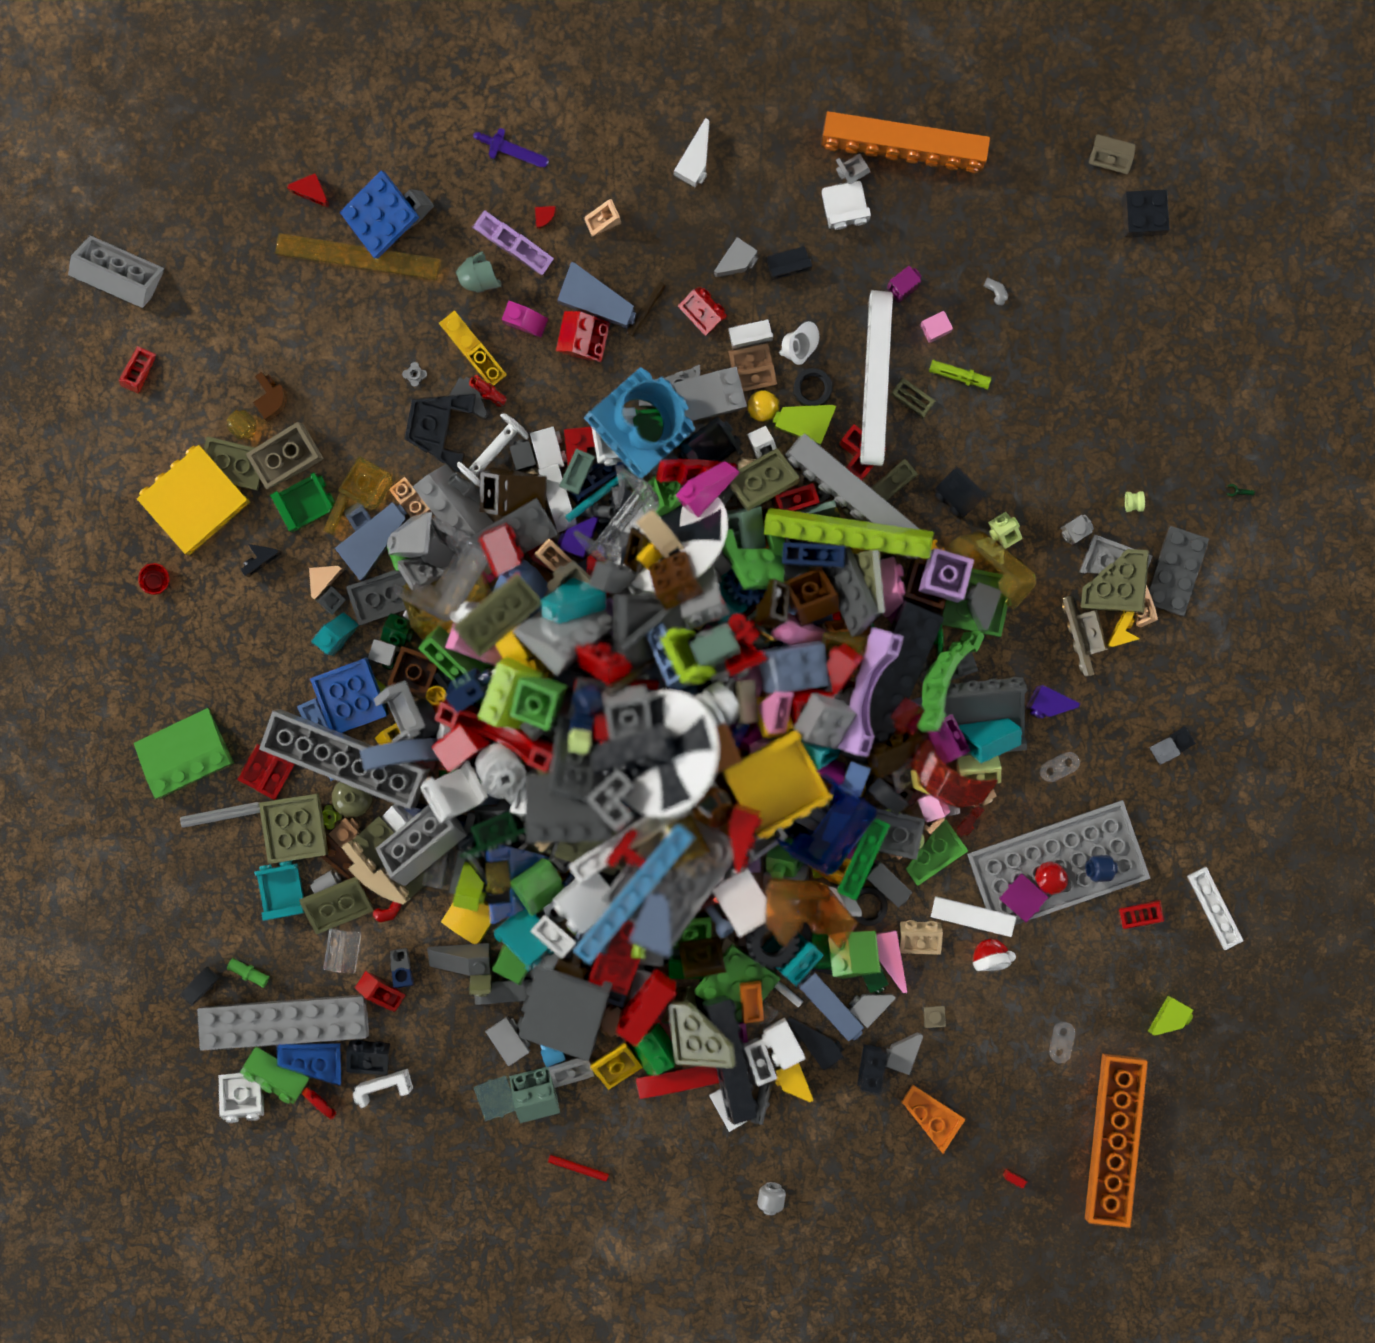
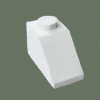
(761, 442)

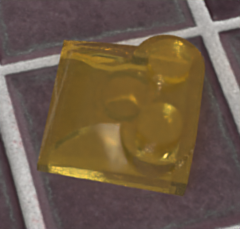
(366, 484)

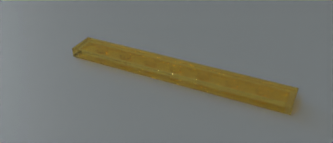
(357, 256)

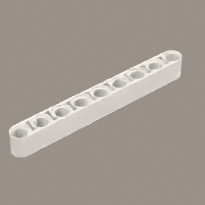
(876, 378)

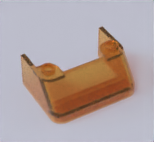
(799, 901)

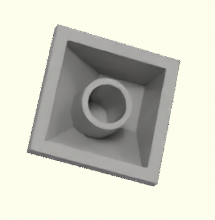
(411, 537)

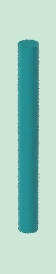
(592, 499)

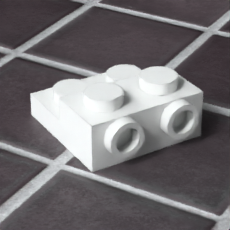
(239, 1098)

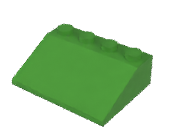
(182, 754)

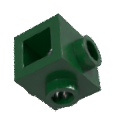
(397, 631)

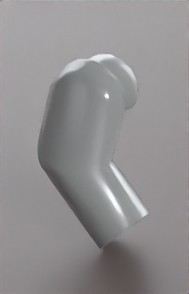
(999, 290)

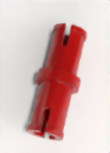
(487, 390)

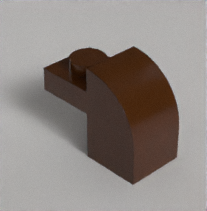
(273, 401)

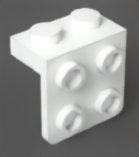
(845, 205)

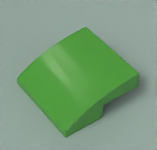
(666, 493)

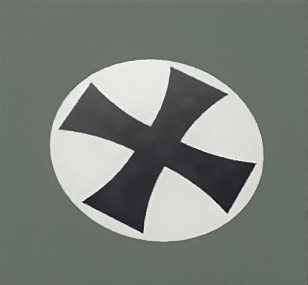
(700, 537)
(680, 780)

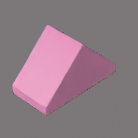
(776, 711)

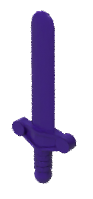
(498, 144)

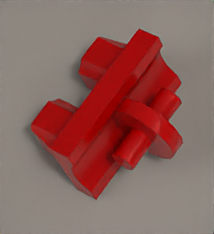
(743, 628)

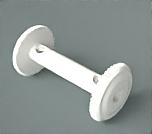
(493, 449)

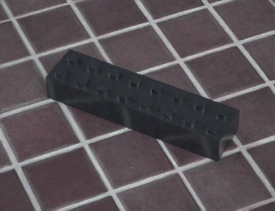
(919, 629)

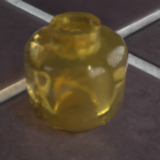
(241, 424)

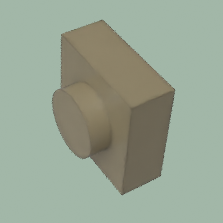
(934, 1016)

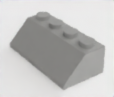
(115, 271)
(449, 503)
(418, 845)

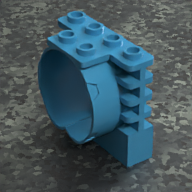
(623, 438)

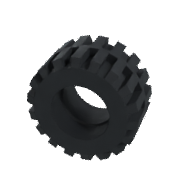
(770, 959)

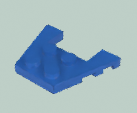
(518, 861)

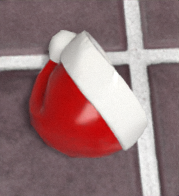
(992, 956)

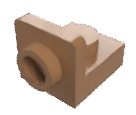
(345, 831)

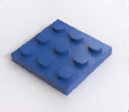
(379, 214)
(348, 696)

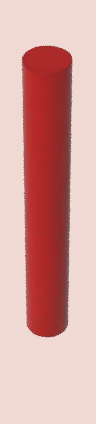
(578, 1168)

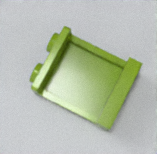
(683, 658)

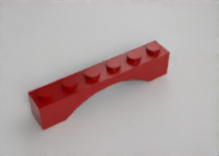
(533, 753)

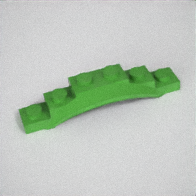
(939, 677)

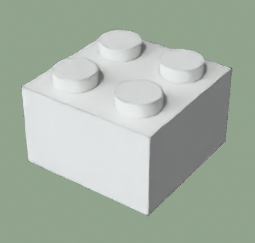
(784, 1044)

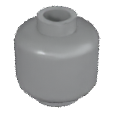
(771, 1198)

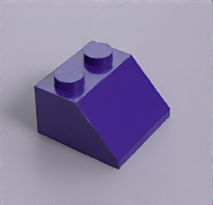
(569, 543)
(1048, 703)

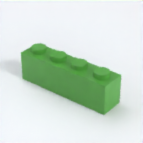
(448, 661)

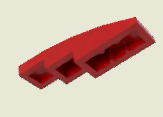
(684, 469)
(676, 1081)

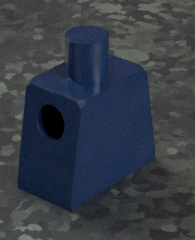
(468, 688)

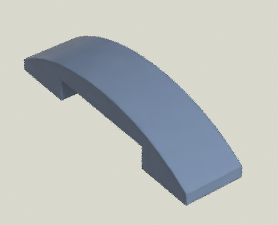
(398, 753)

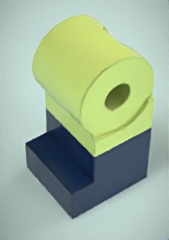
(580, 733)

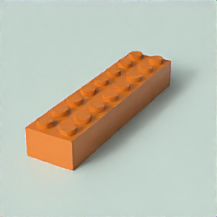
(905, 142)
(1116, 1140)

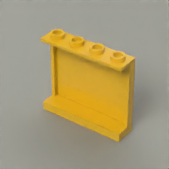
(192, 499)
(778, 783)

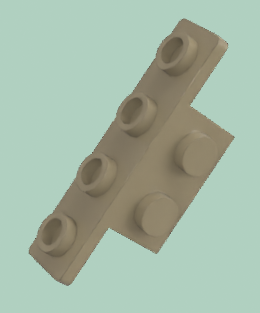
(1086, 633)

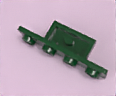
(492, 832)

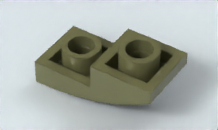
(481, 984)

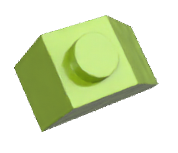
(469, 889)
(1171, 1017)

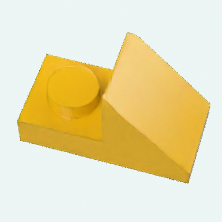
(1119, 634)

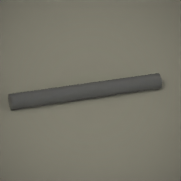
(645, 629)

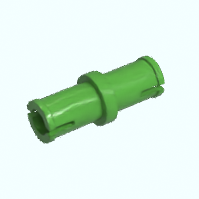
(248, 972)

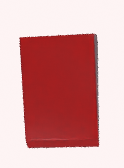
(310, 189)

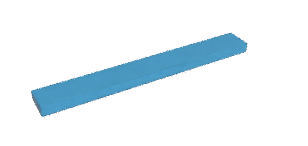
(633, 893)

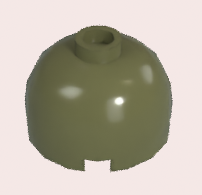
(350, 800)

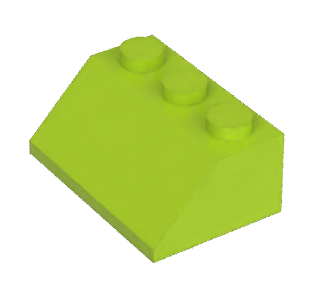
(502, 691)

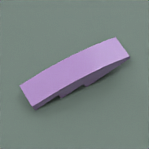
(512, 242)

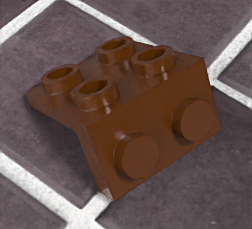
(674, 580)

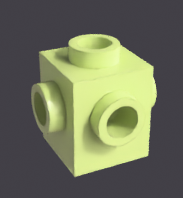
(1005, 530)

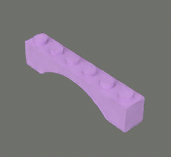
(880, 652)

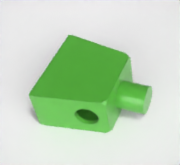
(781, 863)

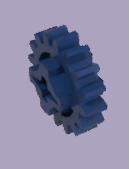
(746, 596)

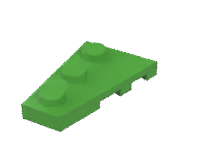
(937, 853)

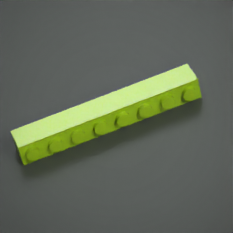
(848, 532)

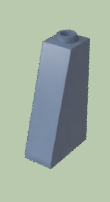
(592, 297)
(369, 543)
(831, 1006)

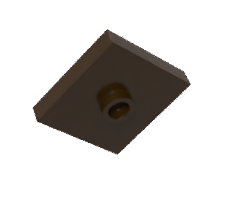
(701, 957)

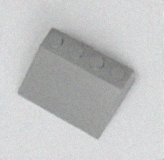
(558, 642)

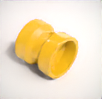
(437, 695)

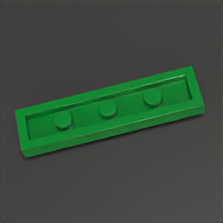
(863, 859)

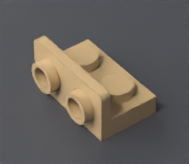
(920, 937)

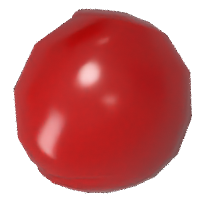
(153, 578)
(1051, 878)

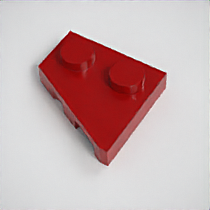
(745, 659)

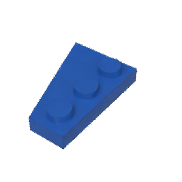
(312, 1060)

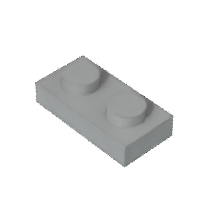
(570, 1072)

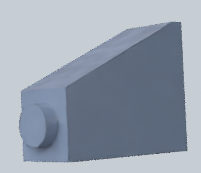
(653, 926)

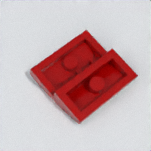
(265, 772)

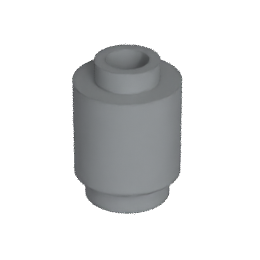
(326, 881)

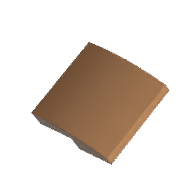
(753, 366)

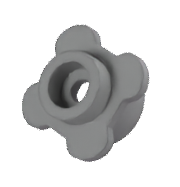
(408, 374)

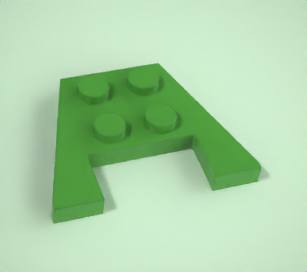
(756, 566)

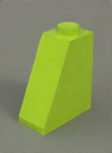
(805, 420)

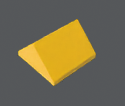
(616, 1065)

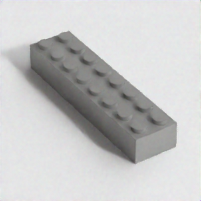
(843, 485)
(340, 758)
(283, 1022)

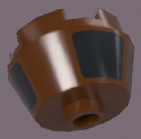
(713, 808)

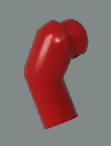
(387, 914)

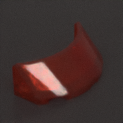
(945, 783)

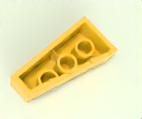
(514, 648)

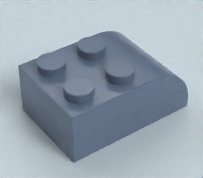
(794, 667)

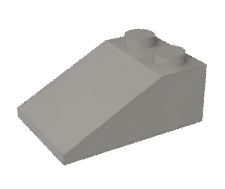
(712, 394)

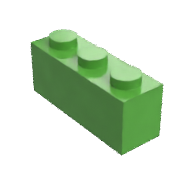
(264, 1070)

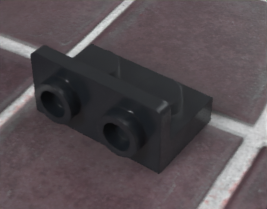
(367, 1057)

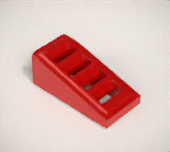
(143, 373)
(1159, 911)

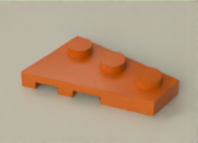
(933, 1116)

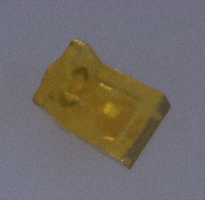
(497, 877)

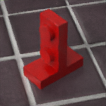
(622, 848)

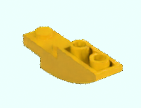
(472, 348)

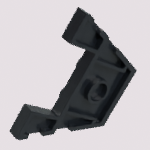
(430, 422)

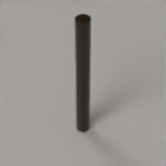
(631, 676)

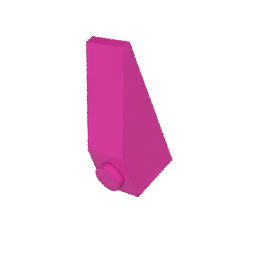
(705, 488)

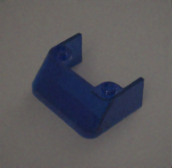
(836, 832)

